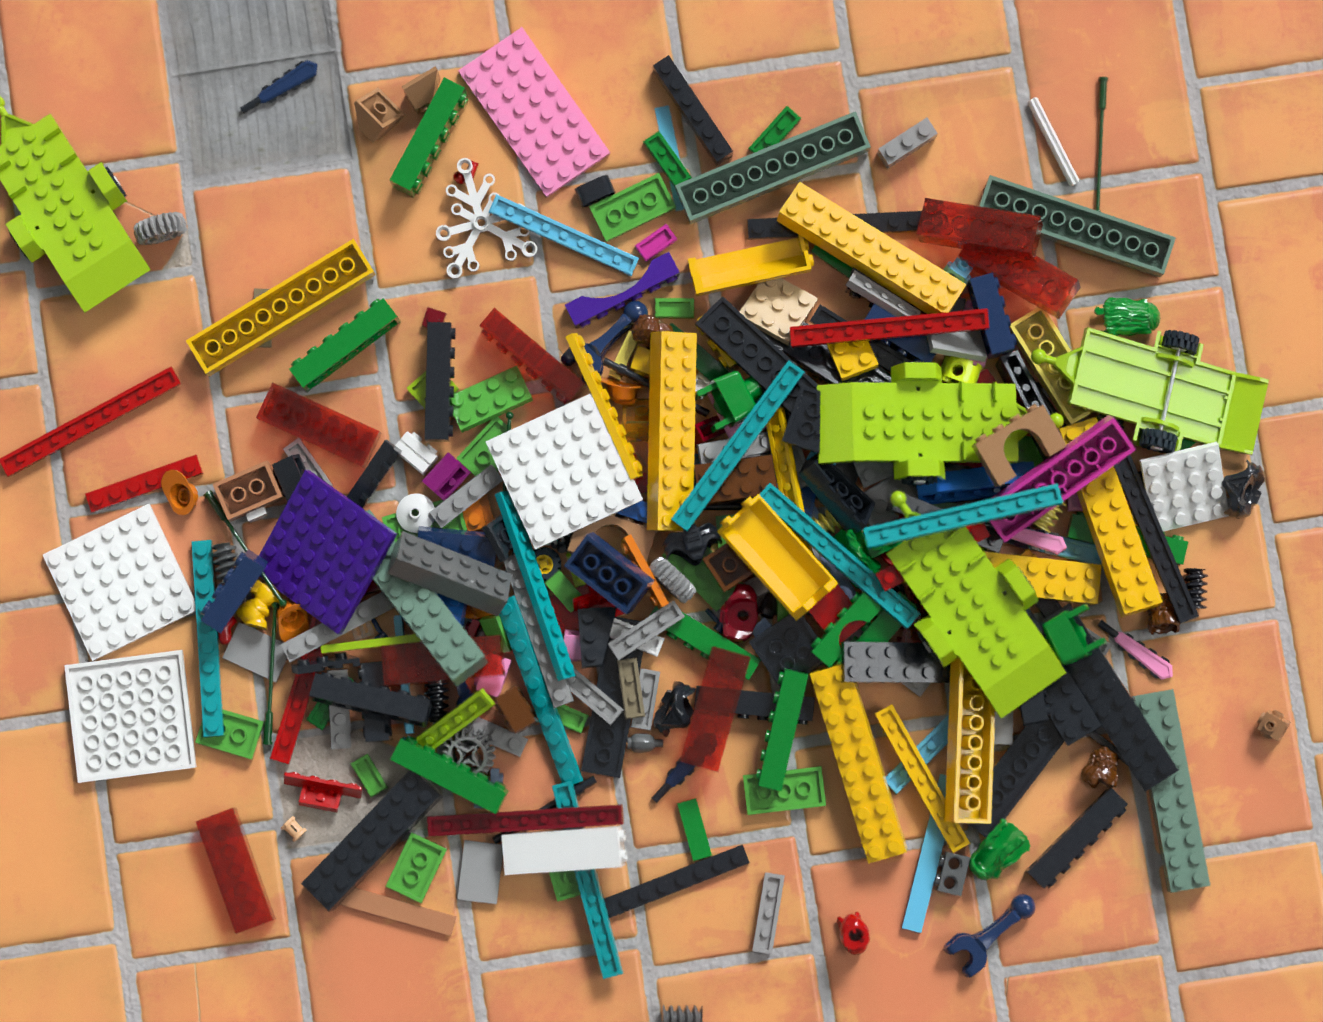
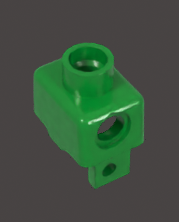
(732, 398)
(1068, 638)

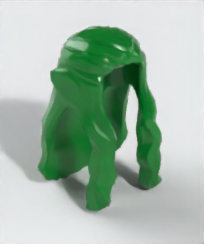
(1129, 316)
(855, 544)
(998, 851)

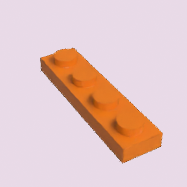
(630, 547)

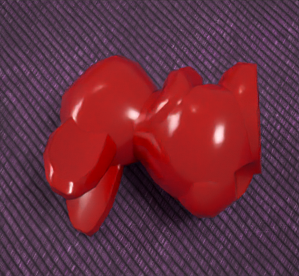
(853, 933)

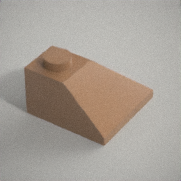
(422, 89)
(376, 114)

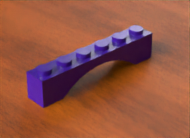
(586, 309)

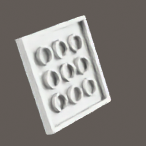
(1185, 486)

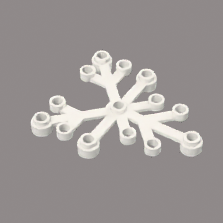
(475, 199)

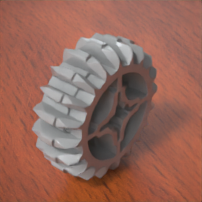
(160, 228)
(672, 579)
(463, 748)

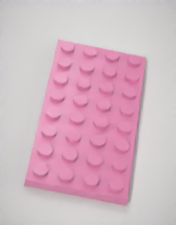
(534, 112)

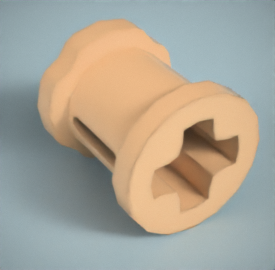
(295, 835)

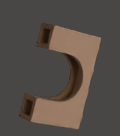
(991, 447)
(640, 534)

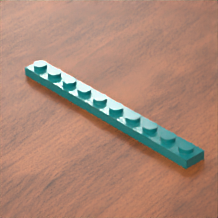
(737, 446)
(962, 516)
(839, 556)
(536, 587)
(207, 641)
(538, 692)
(592, 898)

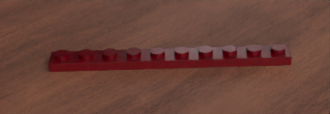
(525, 820)

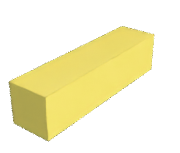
(624, 354)

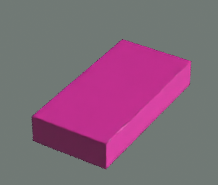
(656, 243)

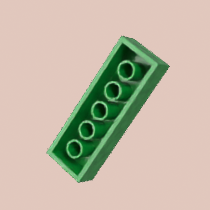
(428, 137)
(345, 344)

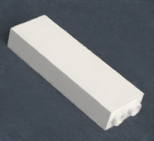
(564, 850)

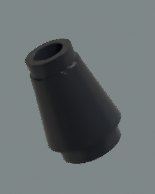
(768, 606)

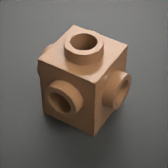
(1279, 722)

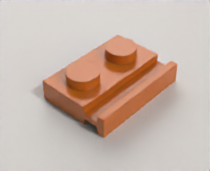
(478, 514)

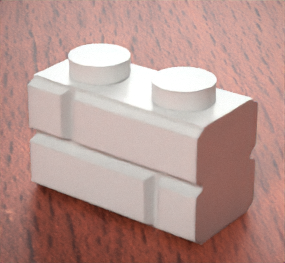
(416, 453)

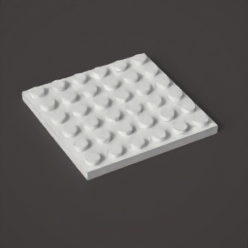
(563, 471)
(120, 582)
(130, 716)

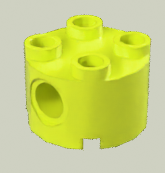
(952, 365)

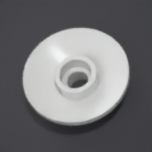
(407, 505)

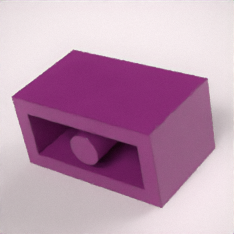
(446, 476)

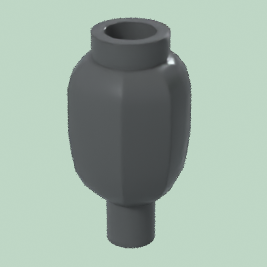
(643, 743)

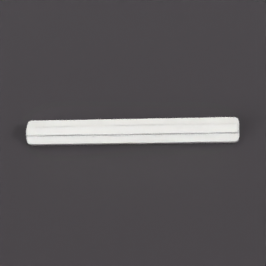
(1053, 141)

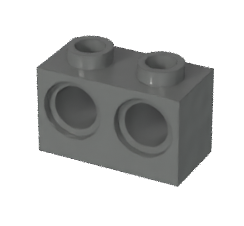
(957, 874)

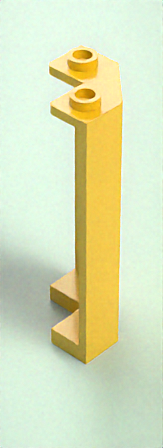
(750, 266)
(777, 556)

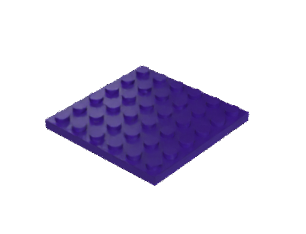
(325, 551)

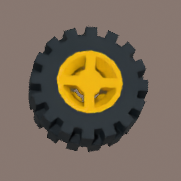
(549, 560)

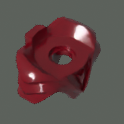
(742, 599)

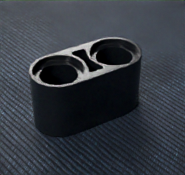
(594, 191)

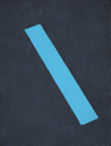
(666, 129)

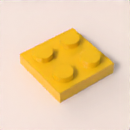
(852, 358)

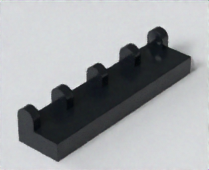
(374, 473)

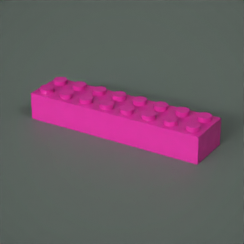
(1069, 468)

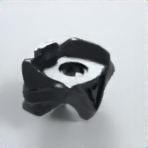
(1243, 490)
(691, 544)
(675, 710)

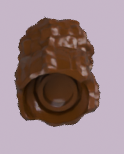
(645, 325)
(1162, 618)
(1101, 768)

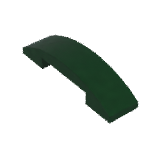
(705, 362)

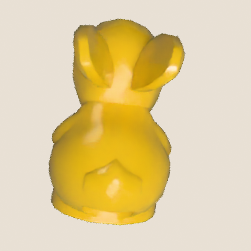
(255, 610)

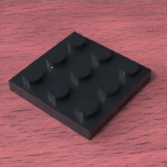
(786, 646)

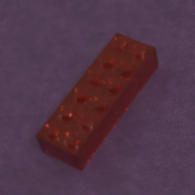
(979, 229)
(1031, 280)
(532, 356)
(318, 425)
(415, 665)
(715, 709)
(235, 870)

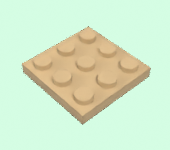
(777, 307)

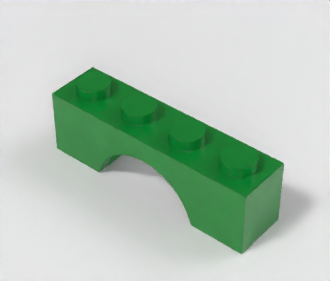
(828, 648)

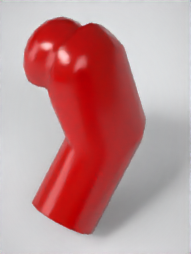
(459, 177)
(225, 636)

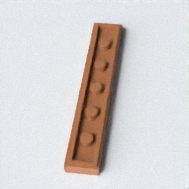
(400, 911)

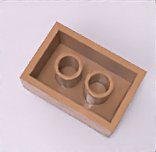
(248, 491)

